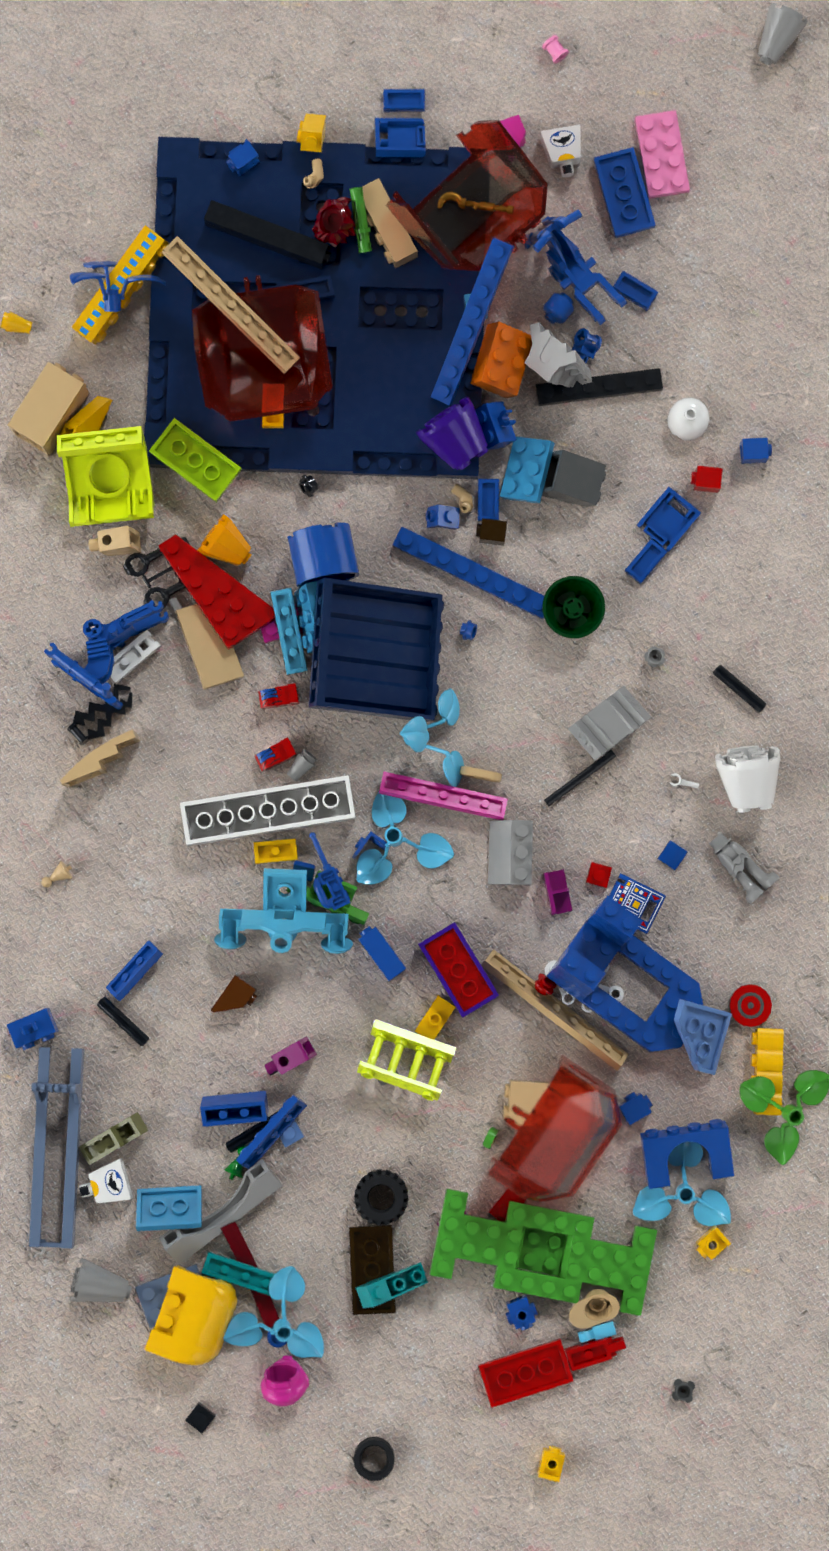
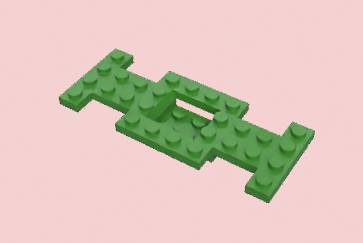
(544, 1243)

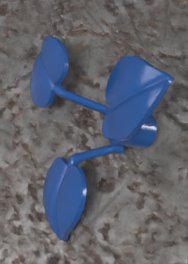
(111, 297)

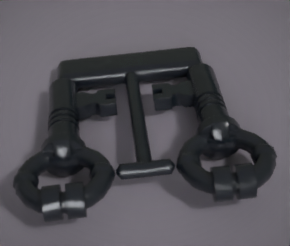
(146, 559)

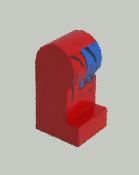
(279, 696)
(275, 755)

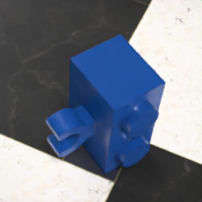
(496, 425)
(33, 1028)

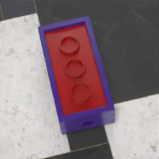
(458, 969)

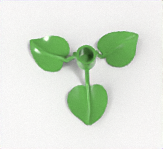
(759, 1090)

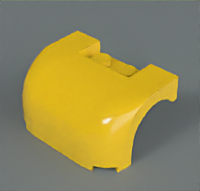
(192, 1318)

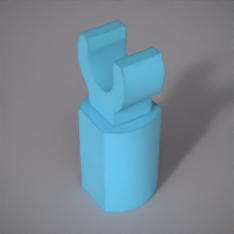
(598, 1332)

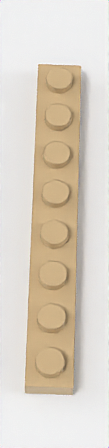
(230, 305)
(555, 1010)

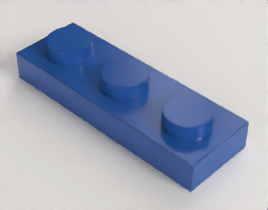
(134, 970)

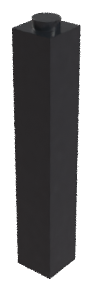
(267, 235)

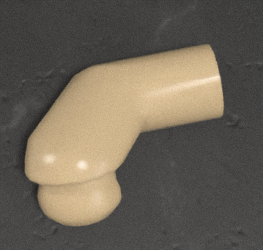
(316, 176)
(465, 498)

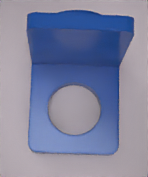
(363, 841)

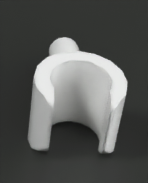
(683, 782)

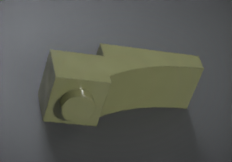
(113, 1138)

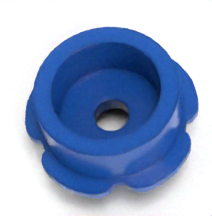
(468, 630)

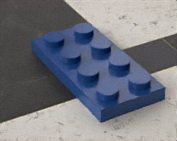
(624, 192)

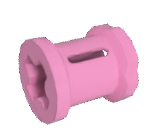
(555, 49)

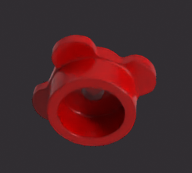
(544, 985)

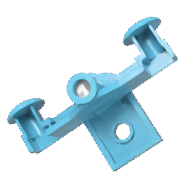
(283, 916)

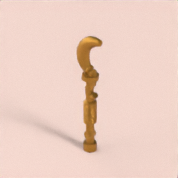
(463, 203)

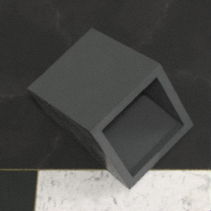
(574, 479)

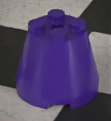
(455, 435)

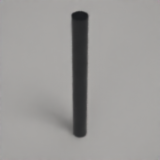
(579, 778)

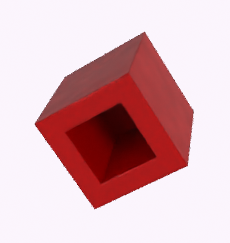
(706, 479)

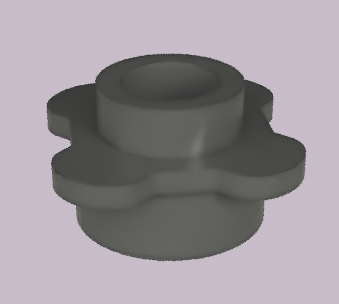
(687, 1395)

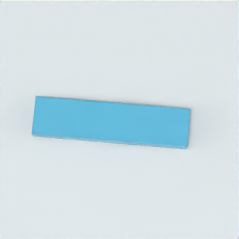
(288, 631)

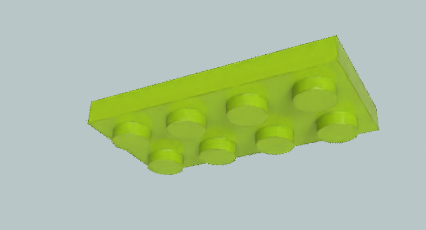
(195, 460)

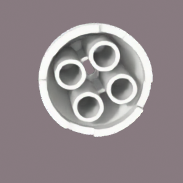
(749, 776)

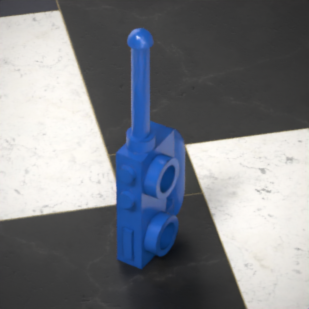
(331, 878)

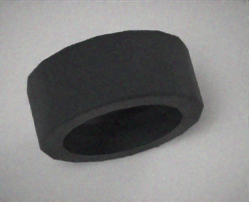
(378, 1475)

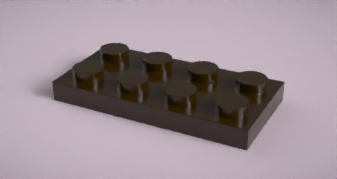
(370, 1259)

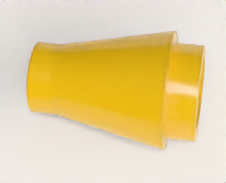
(14, 323)

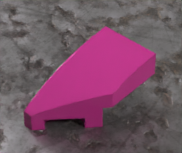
(515, 128)

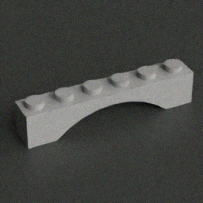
(255, 1187)

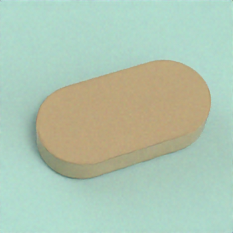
(480, 774)

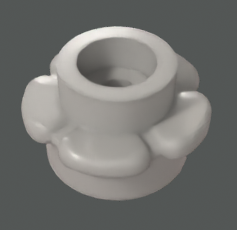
(655, 651)

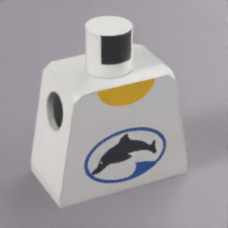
(562, 148)
(108, 1183)

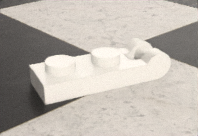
(133, 656)

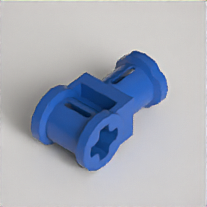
(585, 347)

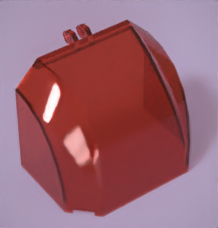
(240, 378)

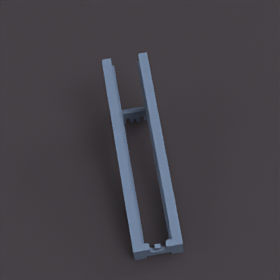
(41, 1091)

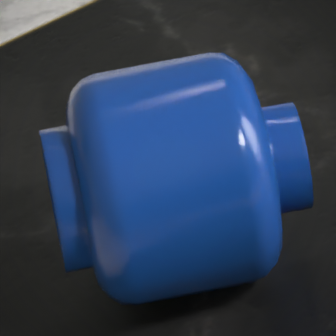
(558, 308)

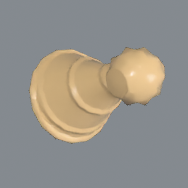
(60, 873)

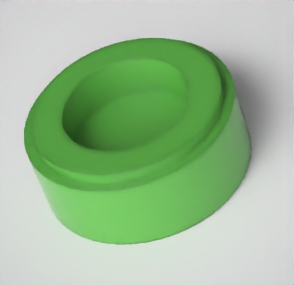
(490, 1137)

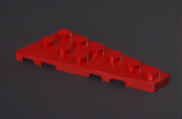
(223, 600)

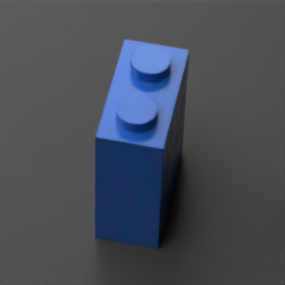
(381, 953)

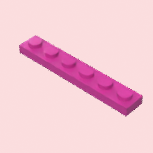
(443, 796)

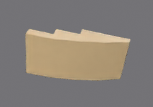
(93, 763)

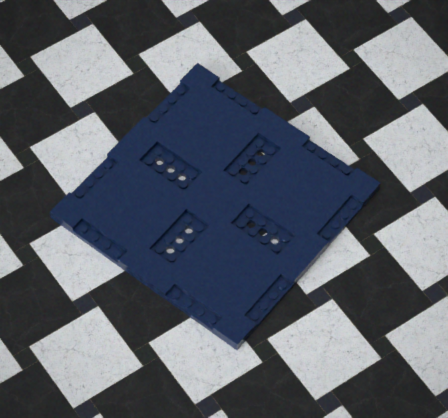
(377, 363)

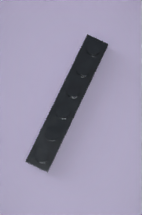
(601, 387)

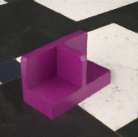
(557, 892)

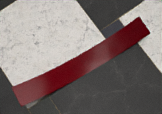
(242, 1253)

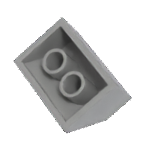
(510, 852)

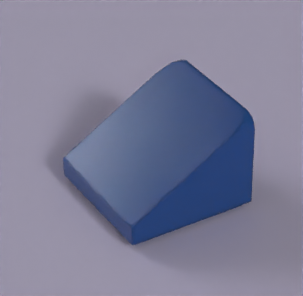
(672, 855)
(298, 865)

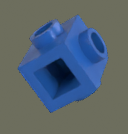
(517, 1305)

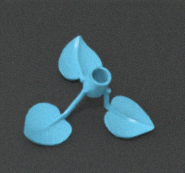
(417, 736)
(373, 866)
(709, 1210)
(302, 1342)

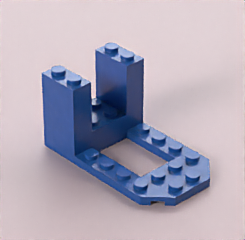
(582, 967)

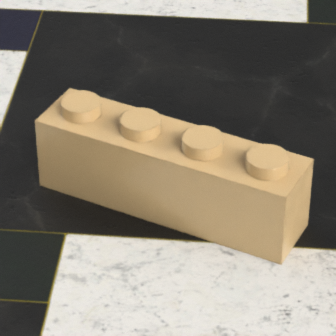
(388, 229)

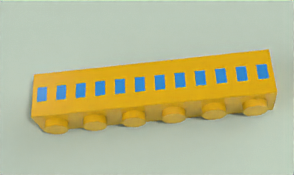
(137, 260)

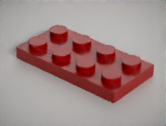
(525, 1373)

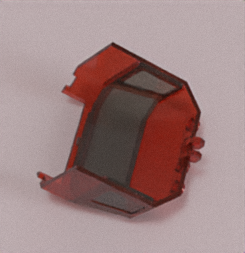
(491, 174)

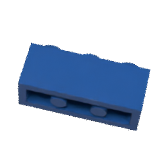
(234, 1108)

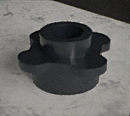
(308, 485)

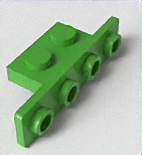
(355, 915)

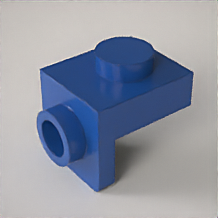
(443, 517)

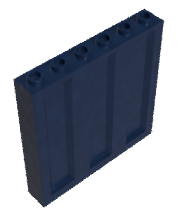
(375, 650)

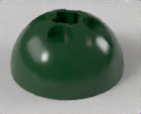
(576, 595)

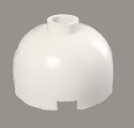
(688, 419)

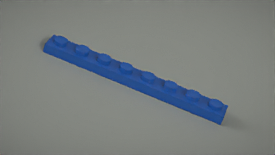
(472, 321)
(469, 571)

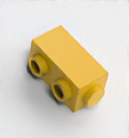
(312, 132)

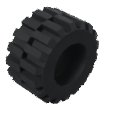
(374, 1215)

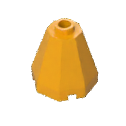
(226, 543)

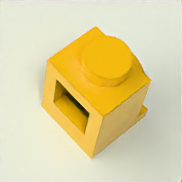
(712, 1234)
(548, 1454)

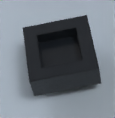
(200, 1417)

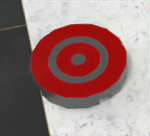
(750, 1005)

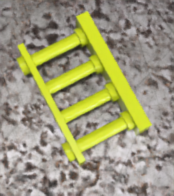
(403, 1039)

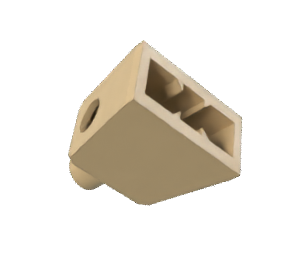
(116, 541)

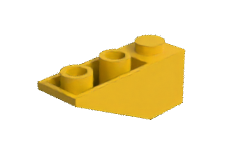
(89, 417)

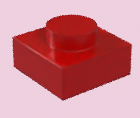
(599, 875)

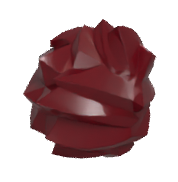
(334, 222)

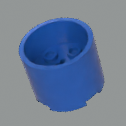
(323, 553)

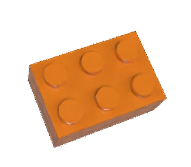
(502, 360)

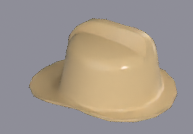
(594, 1309)

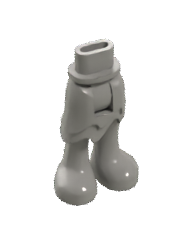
(734, 859)

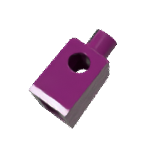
(296, 1053)

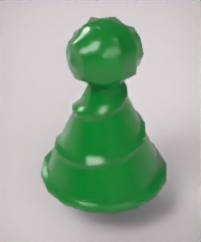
(235, 1168)

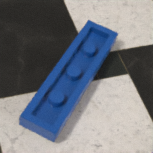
(271, 1132)

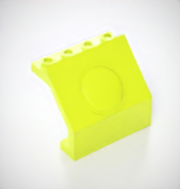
(107, 476)

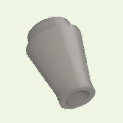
(303, 762)

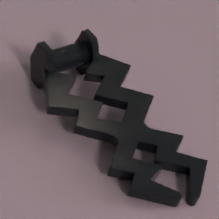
(90, 716)

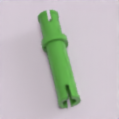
(359, 213)

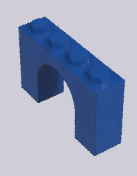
(659, 1144)

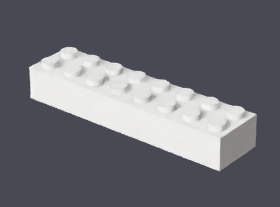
(267, 810)

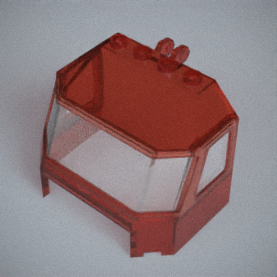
(559, 1136)

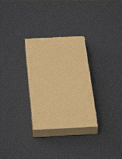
(210, 655)

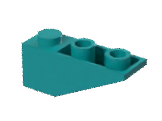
(391, 1285)

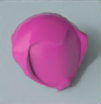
(284, 1382)

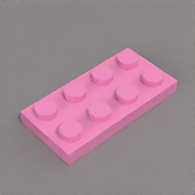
(662, 154)

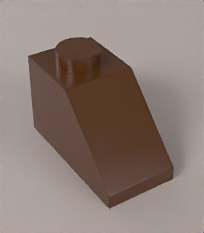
(235, 996)

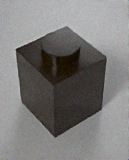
(492, 531)

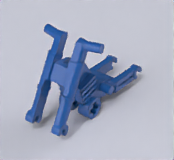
(569, 265)
(100, 648)

